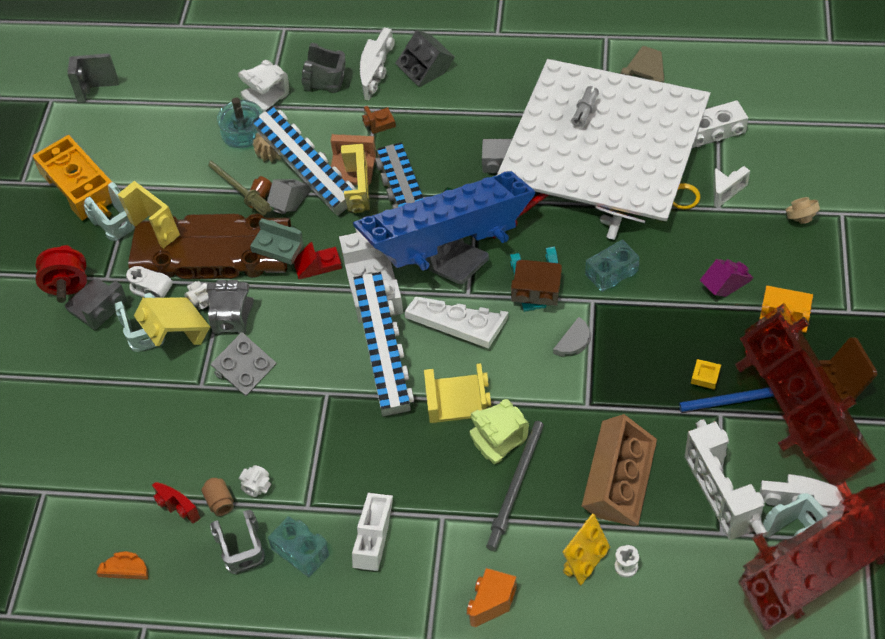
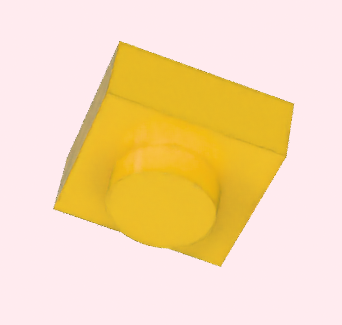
(706, 374)

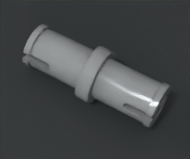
(585, 106)

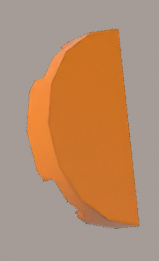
(123, 565)

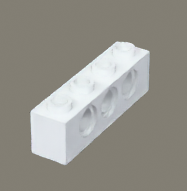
(721, 123)

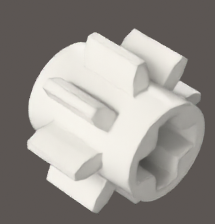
(198, 295)
(255, 481)

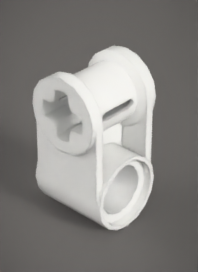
(147, 281)

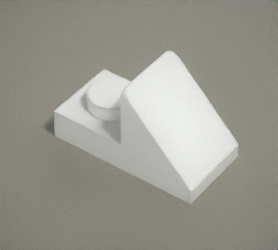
(727, 187)

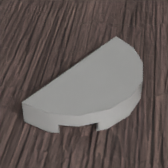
(574, 340)

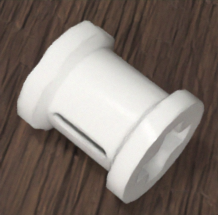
(630, 566)

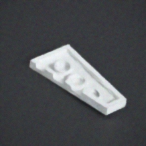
(468, 324)

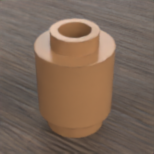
(218, 496)

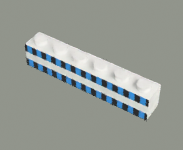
(303, 159)
(382, 344)

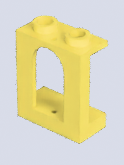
(355, 160)

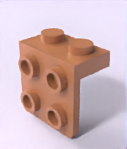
(337, 160)

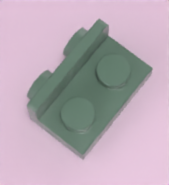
(277, 241)

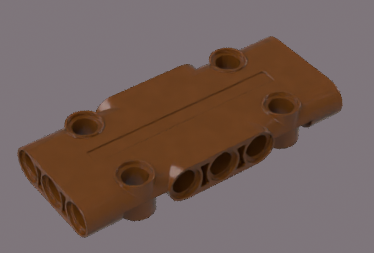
(206, 248)

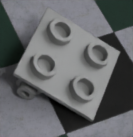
(243, 364)

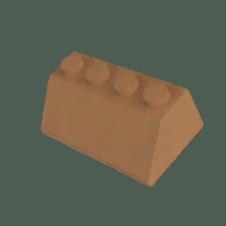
(619, 471)

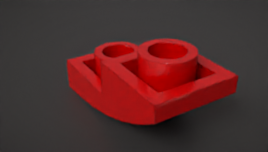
(175, 500)

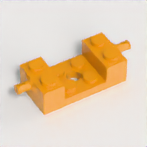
(89, 180)

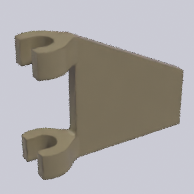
(647, 64)

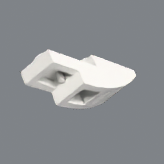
(373, 60)
(785, 493)

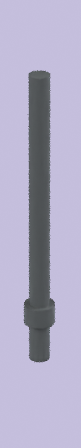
(500, 523)

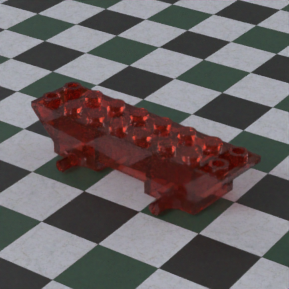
(809, 400)
(818, 558)

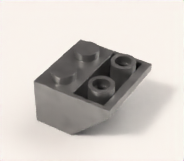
(424, 58)

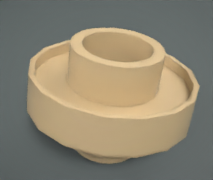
(802, 210)

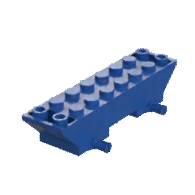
(475, 209)

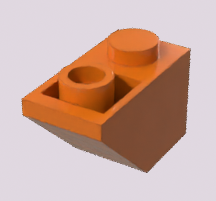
(493, 596)

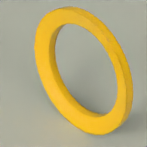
(694, 190)

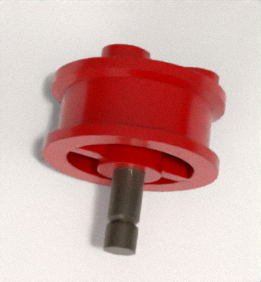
(61, 271)

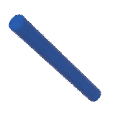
(725, 399)

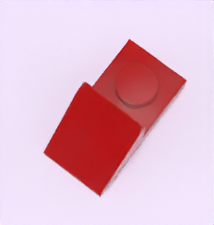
(313, 263)

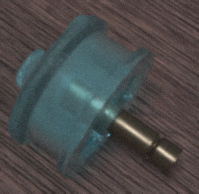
(236, 122)

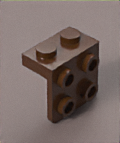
(536, 282)
(850, 369)

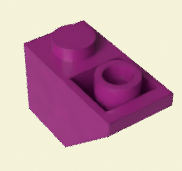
(726, 277)

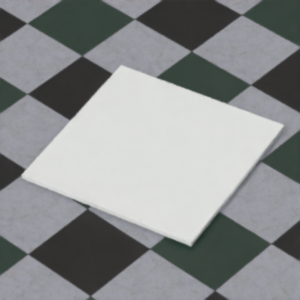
(625, 153)

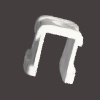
(267, 84)

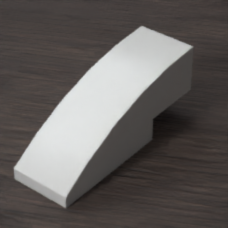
(372, 532)

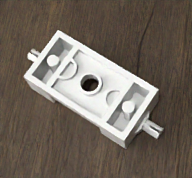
(364, 259)
(737, 509)

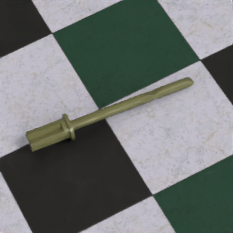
(251, 198)

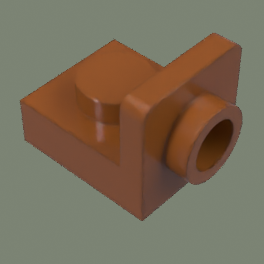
(378, 120)

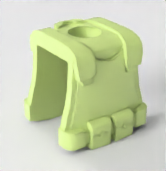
(498, 430)

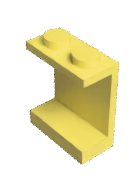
(140, 204)
(170, 315)
(456, 396)

